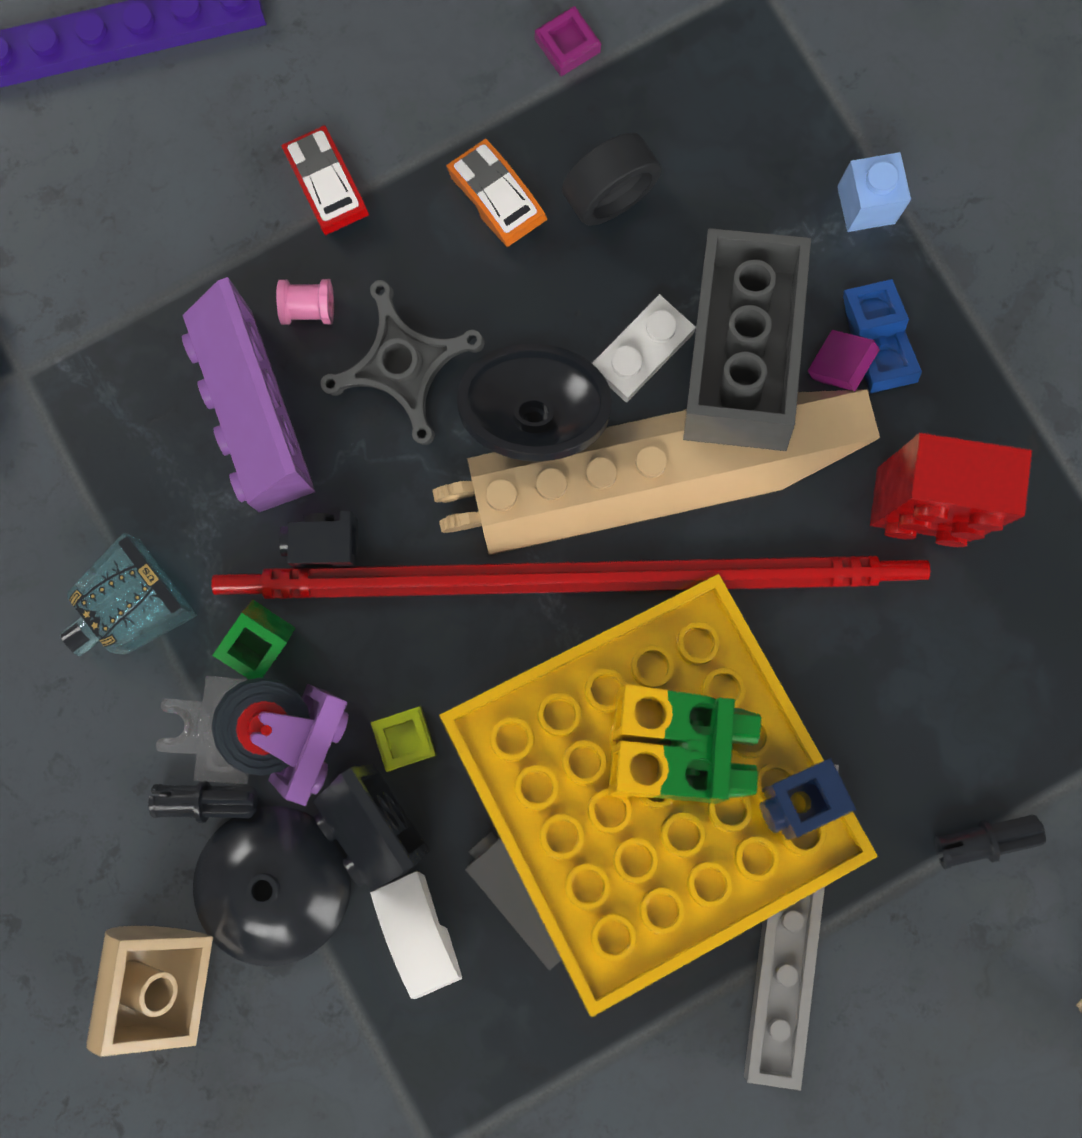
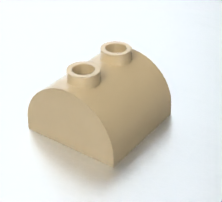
(148, 990)

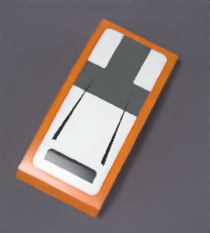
(497, 192)

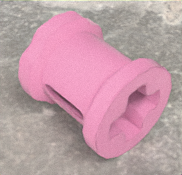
(305, 301)

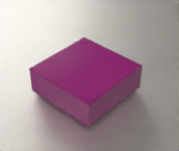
(567, 41)
(843, 360)

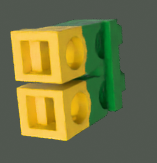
(699, 751)

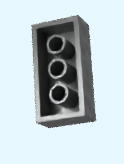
(748, 340)

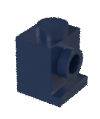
(824, 799)

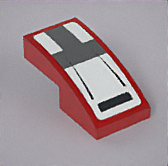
(325, 180)

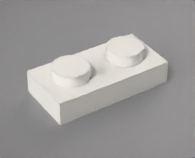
(643, 347)

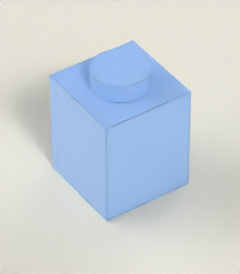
(873, 192)

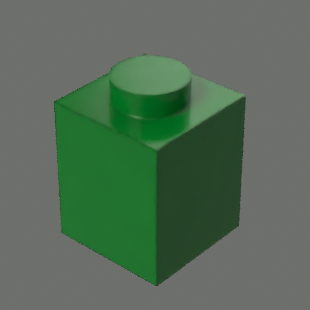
(254, 641)

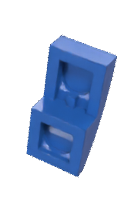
(879, 315)

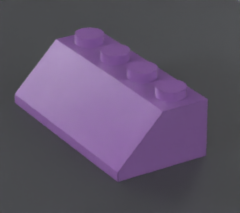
(246, 399)

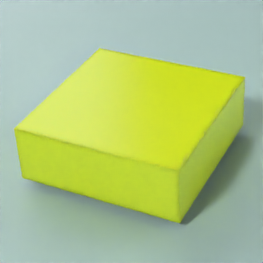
(403, 739)

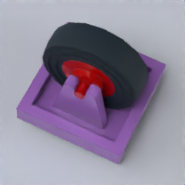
(274, 731)

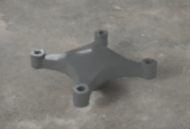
(402, 362)

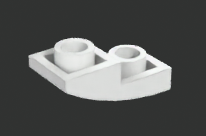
(414, 935)

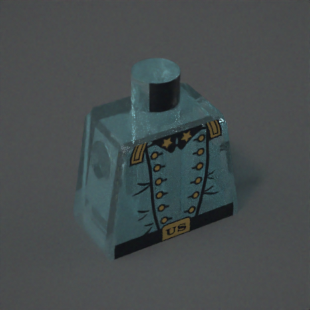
(124, 601)

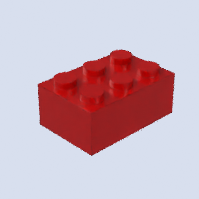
(950, 489)

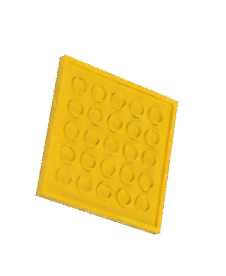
(644, 879)

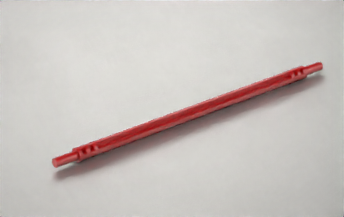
(568, 577)

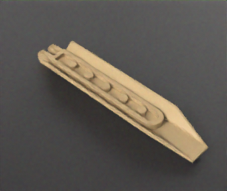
(649, 473)

